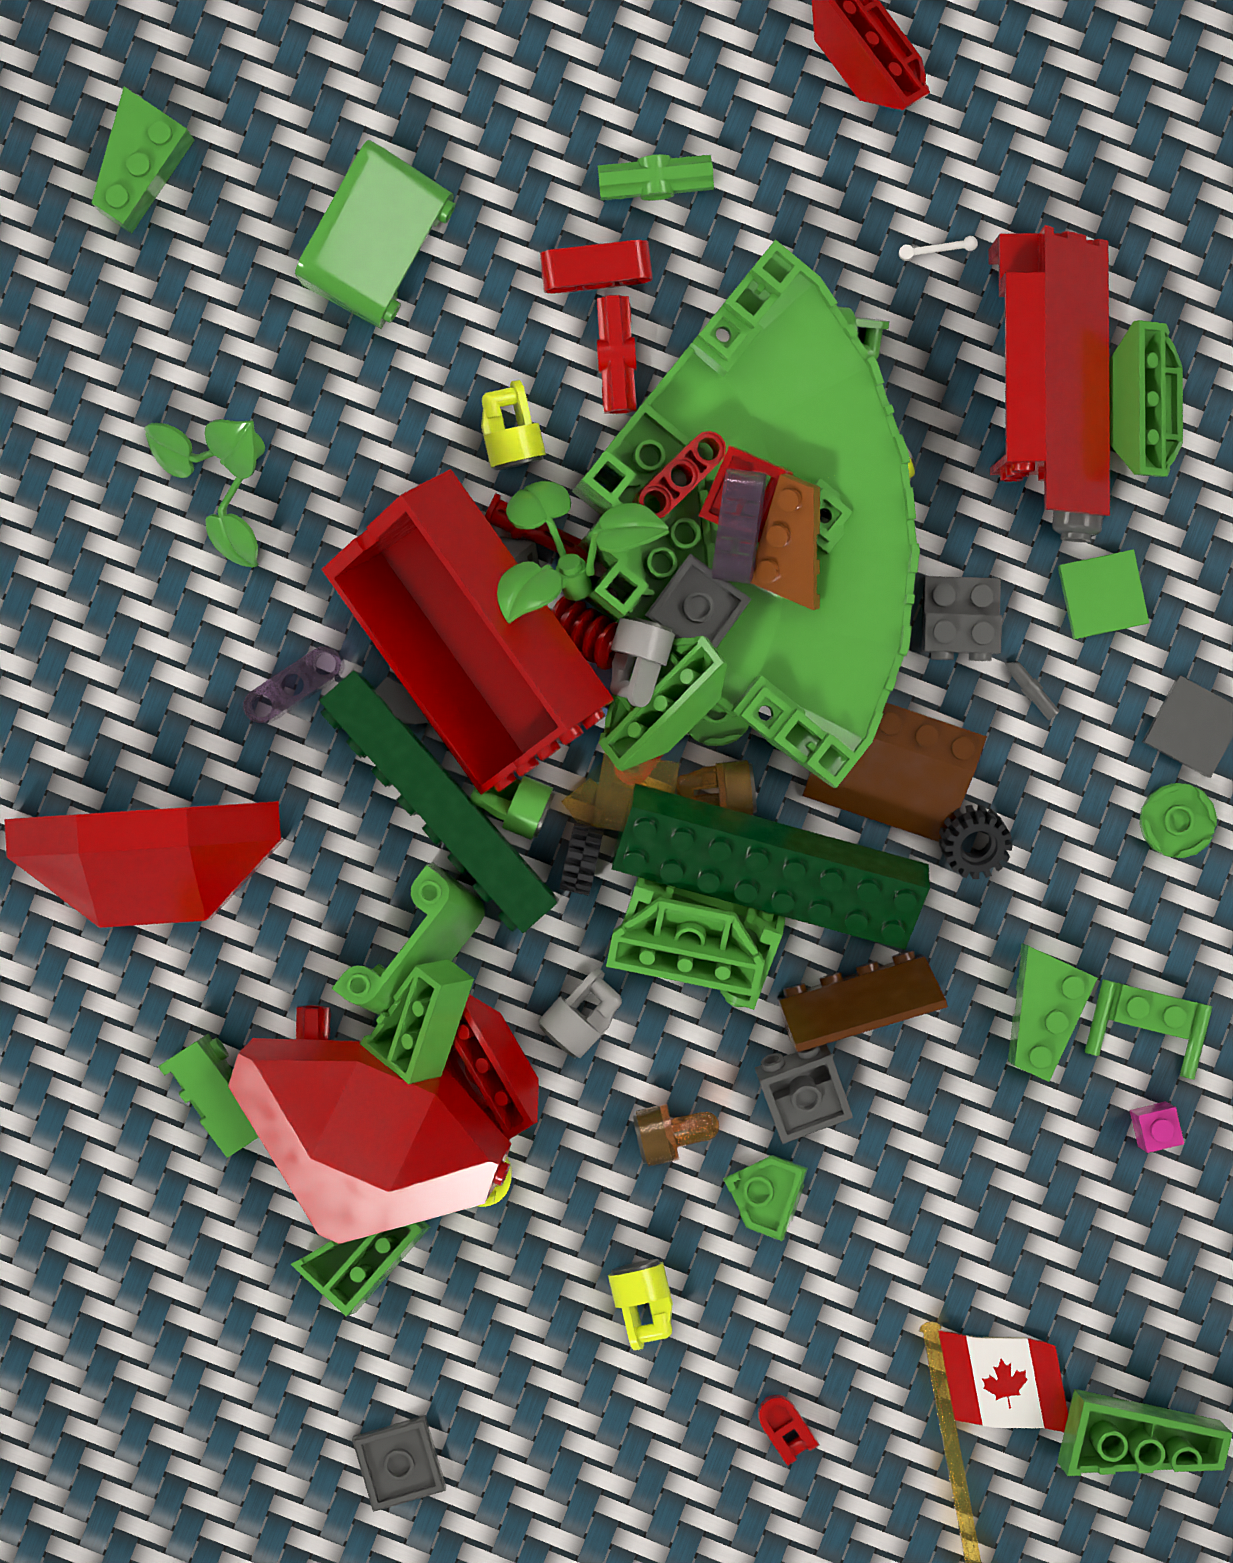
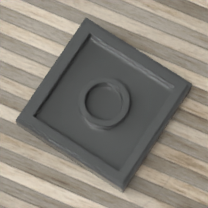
(698, 604)
(1192, 726)
(399, 1463)

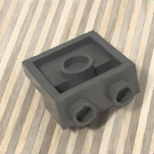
(961, 617)
(803, 1092)

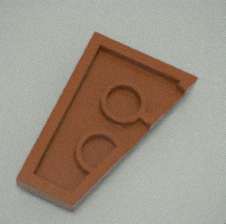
(788, 544)

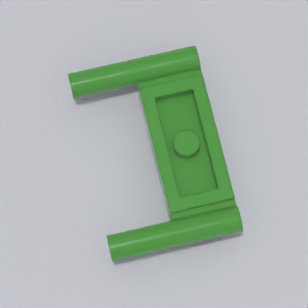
(1154, 1013)

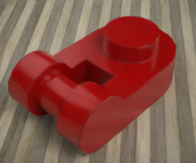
(780, 1417)

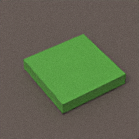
(1103, 594)

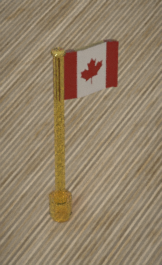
(994, 1386)

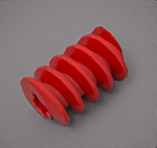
(589, 632)

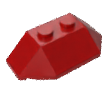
(870, 52)
(494, 1069)

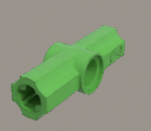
(656, 177)

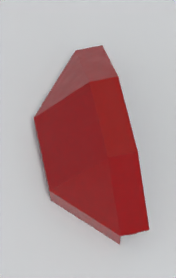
(146, 862)

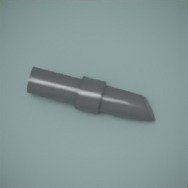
(1032, 689)

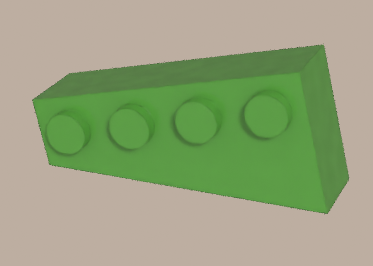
(1126, 1435)

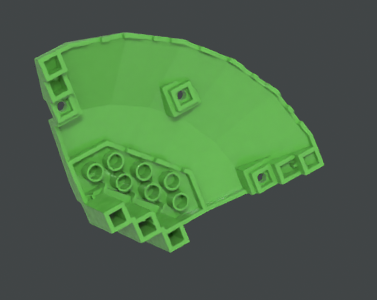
(813, 401)

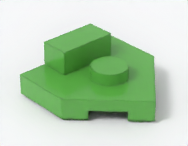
(768, 1194)

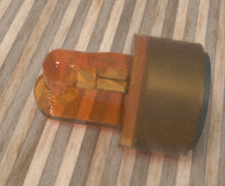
(733, 783)
(661, 1135)

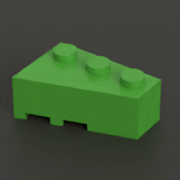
(138, 160)
(1045, 1011)
(421, 1022)
(204, 1082)
(355, 1269)

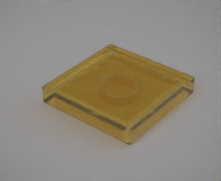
(617, 786)

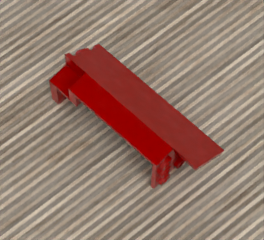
(1056, 366)

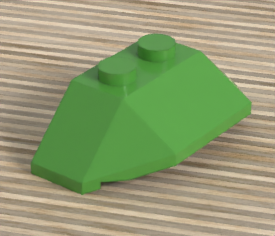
(1146, 399)
(680, 699)
(688, 946)

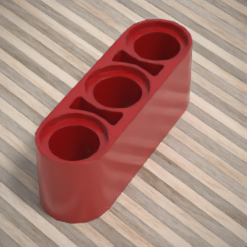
(596, 266)
(691, 464)

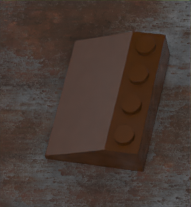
(908, 774)
(860, 1001)

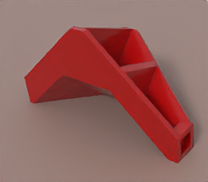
(361, 1140)

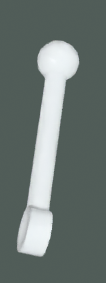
(907, 252)

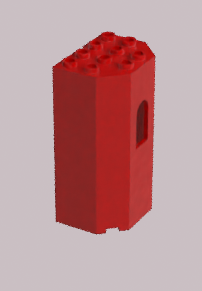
(430, 604)

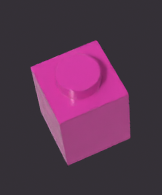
(1156, 1127)

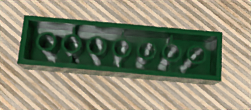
(439, 801)
(771, 866)

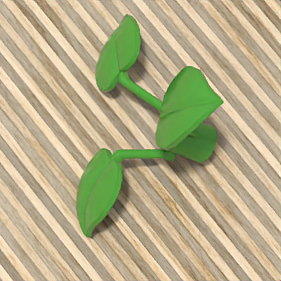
(237, 448)
(532, 587)

